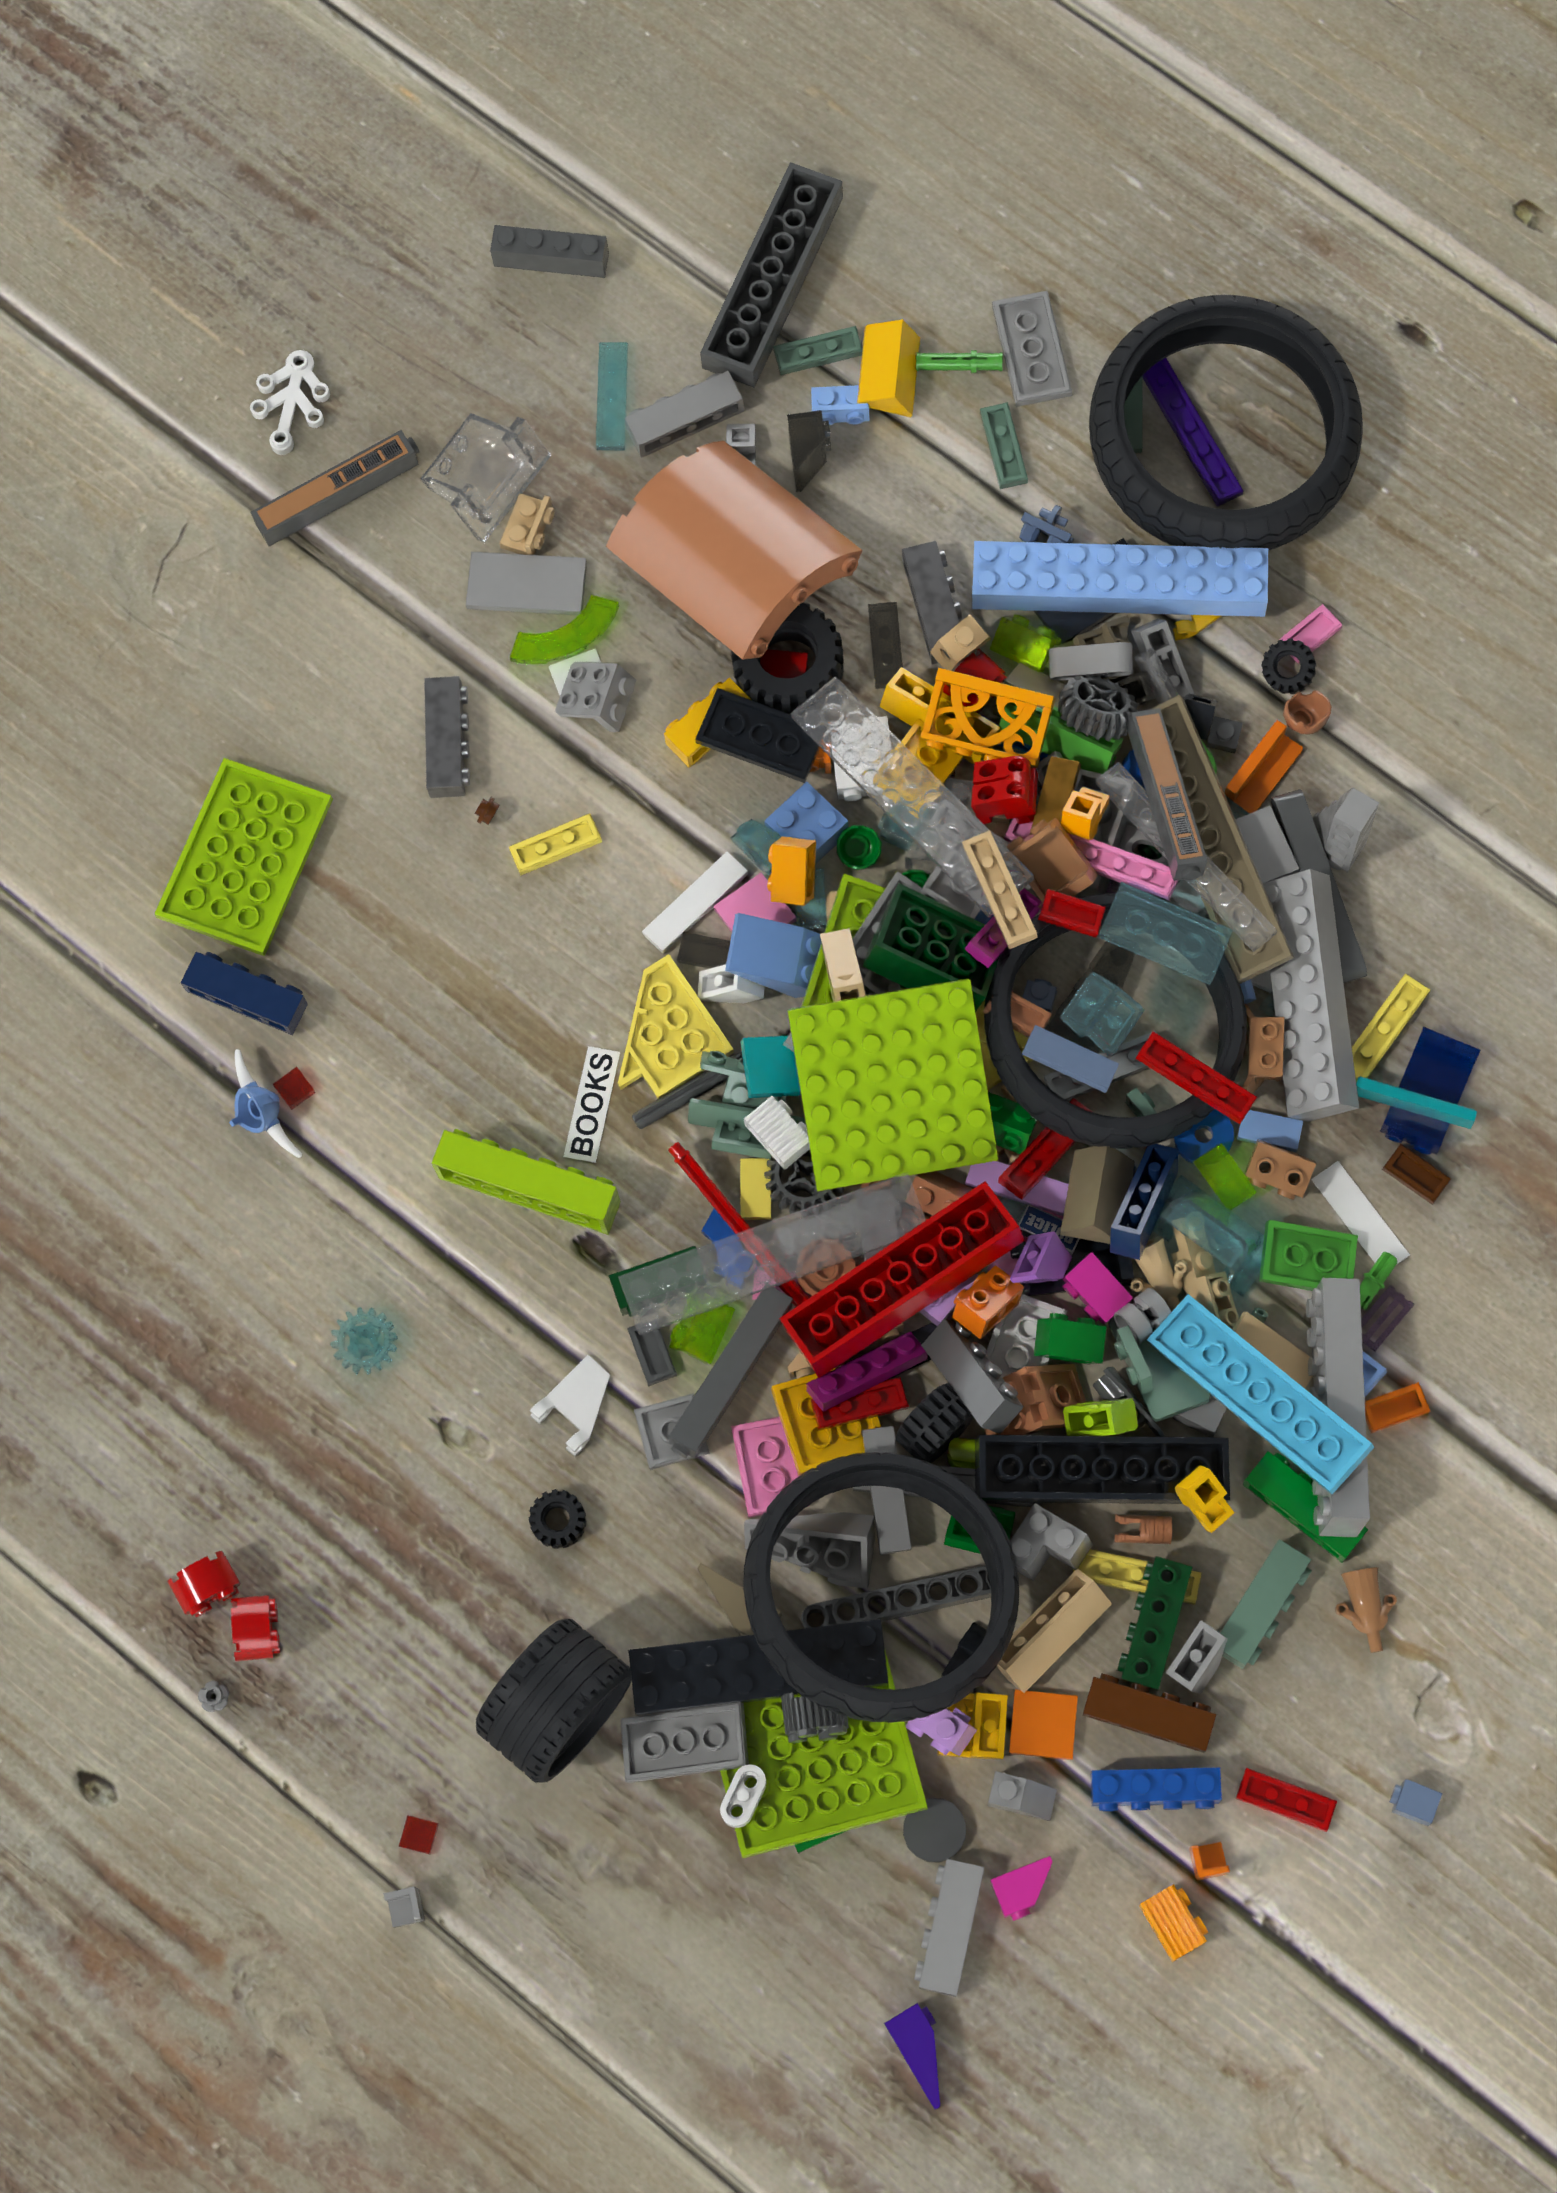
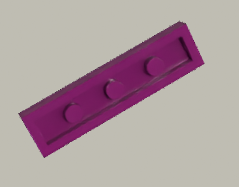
(989, 941)
(866, 1371)

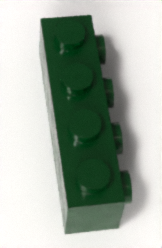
(1156, 1622)

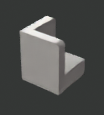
(405, 1906)

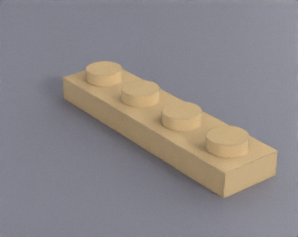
(999, 889)

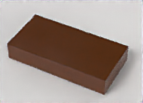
(1416, 1174)

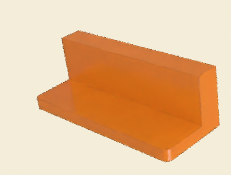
(1263, 769)

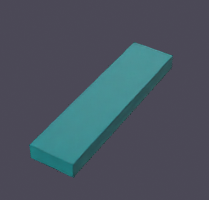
(1415, 1102)

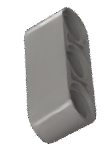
(1092, 659)

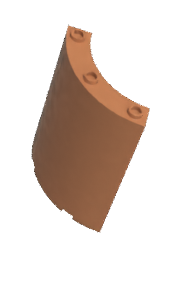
(730, 546)

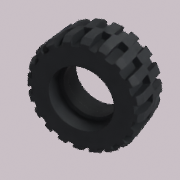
(789, 693)

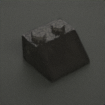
(808, 445)

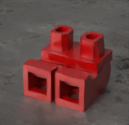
(1004, 788)

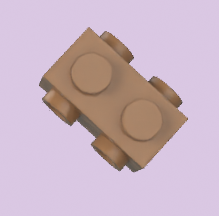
(1281, 1166)

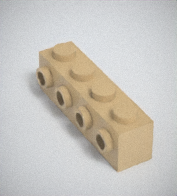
(1052, 1629)

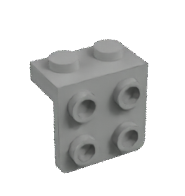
(597, 693)

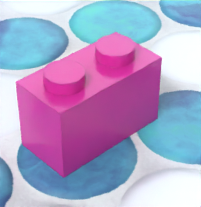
(1096, 1289)

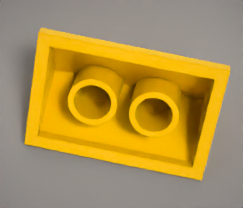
(889, 367)

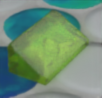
(1224, 1176)

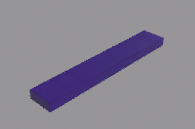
(1192, 433)

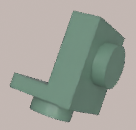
(1140, 1103)

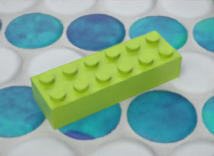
(526, 1181)

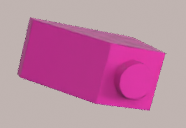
(1020, 1888)

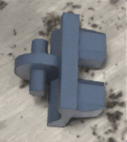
(1034, 526)

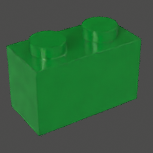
(1070, 1340)

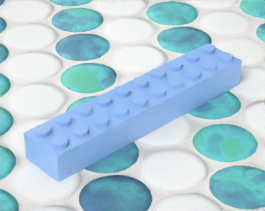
(1120, 578)

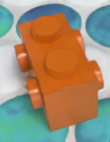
(987, 1301)

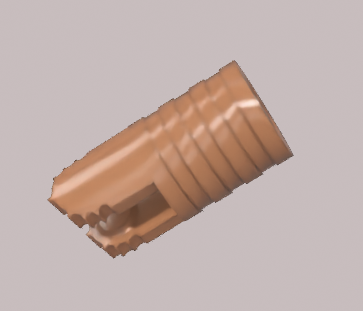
(1151, 1529)

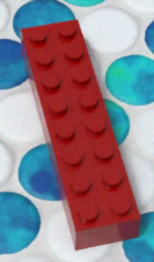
(902, 1279)

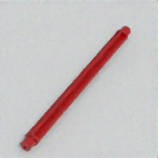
(724, 1207)

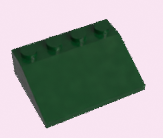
(926, 945)

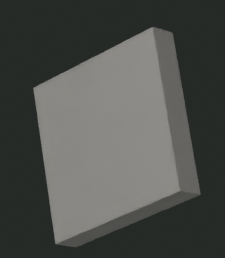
(655, 1426)

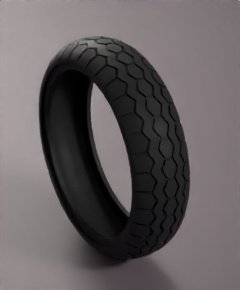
(1252, 325)

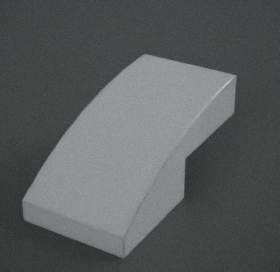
(743, 439)

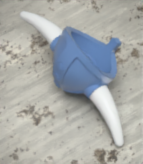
(258, 1108)

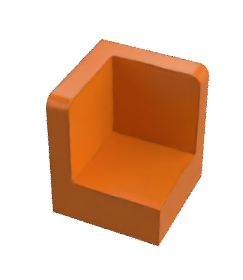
(1208, 1861)

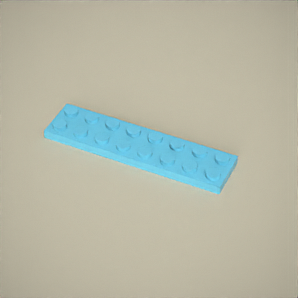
(1260, 1394)

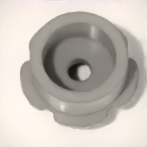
(219, 1702)

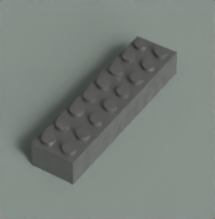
(772, 274)

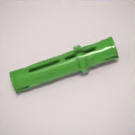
(959, 361)

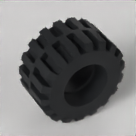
(934, 1424)

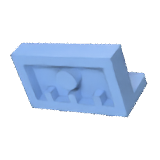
(839, 404)

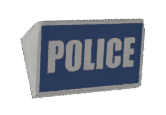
(1038, 1221)

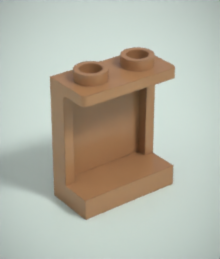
(1053, 860)

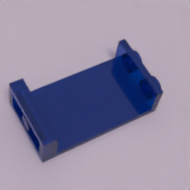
(1437, 1070)

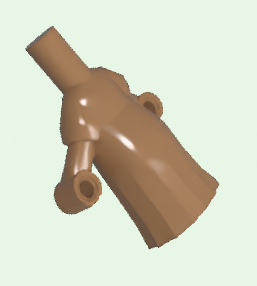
(1365, 1599)

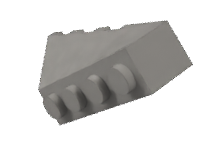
(1345, 827)

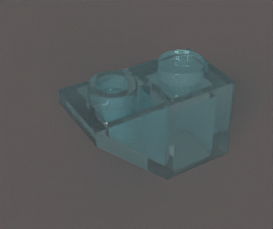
(755, 841)

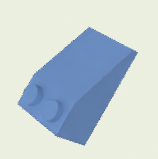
(773, 953)

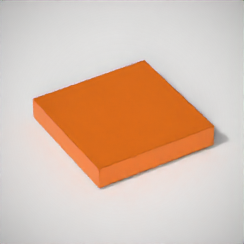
(1043, 1724)

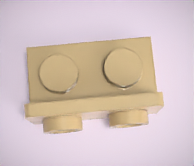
(527, 525)

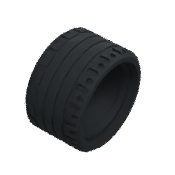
(553, 1700)

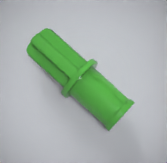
(1375, 1278)

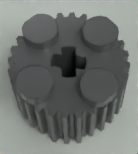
(807, 1719)

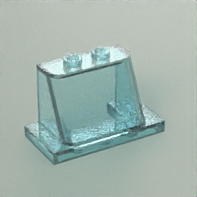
(1214, 1230)

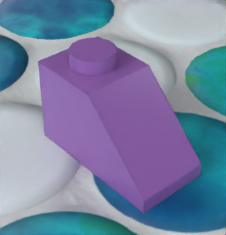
(1041, 1260)

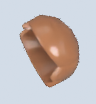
(1307, 712)

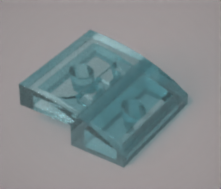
(1102, 1013)

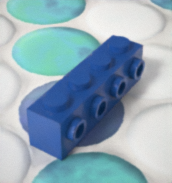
(1156, 1787)

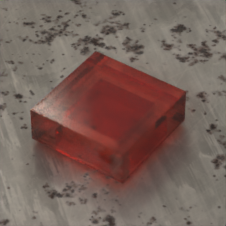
(418, 1835)

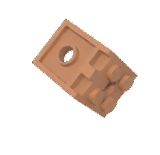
(1038, 1395)

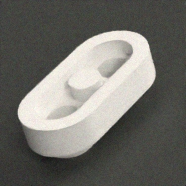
(743, 1796)

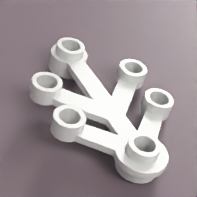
(290, 397)

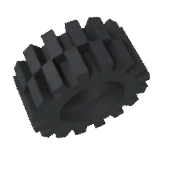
(1283, 649)
(557, 1500)

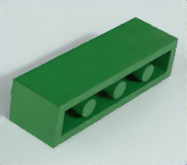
(1294, 1500)

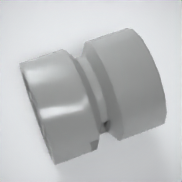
(1144, 1315)

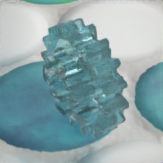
(370, 1331)

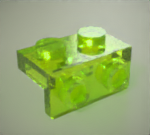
(702, 1333)

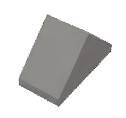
(1203, 1418)

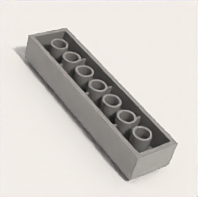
(1312, 1000)
(1339, 1386)

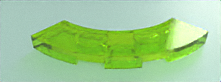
(569, 639)

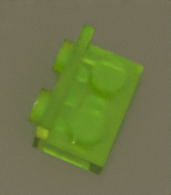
(1024, 642)

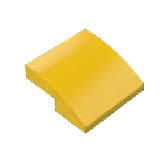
(989, 1718)

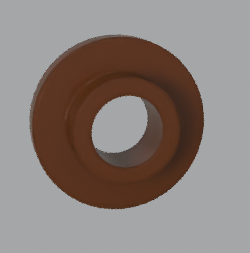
(486, 810)

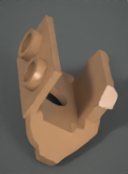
(1265, 1050)

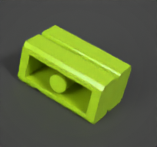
(1100, 1417)

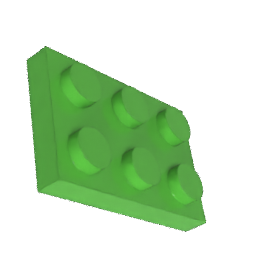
(1304, 1255)

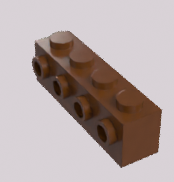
(1149, 1714)

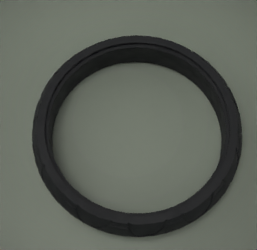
(1072, 1120)
(938, 1487)

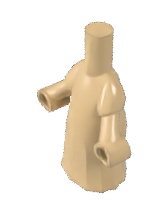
(1159, 1273)

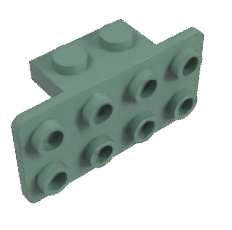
(1160, 1382)

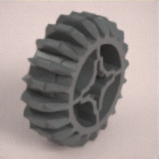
(1096, 707)
(795, 1184)

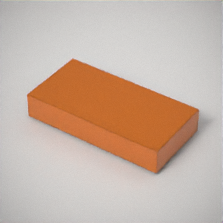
(1395, 1407)

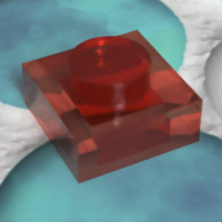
(294, 1088)

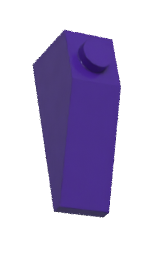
(916, 2042)

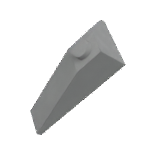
(827, 1544)

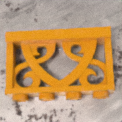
(961, 687)

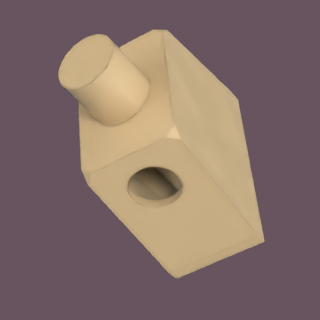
(960, 643)

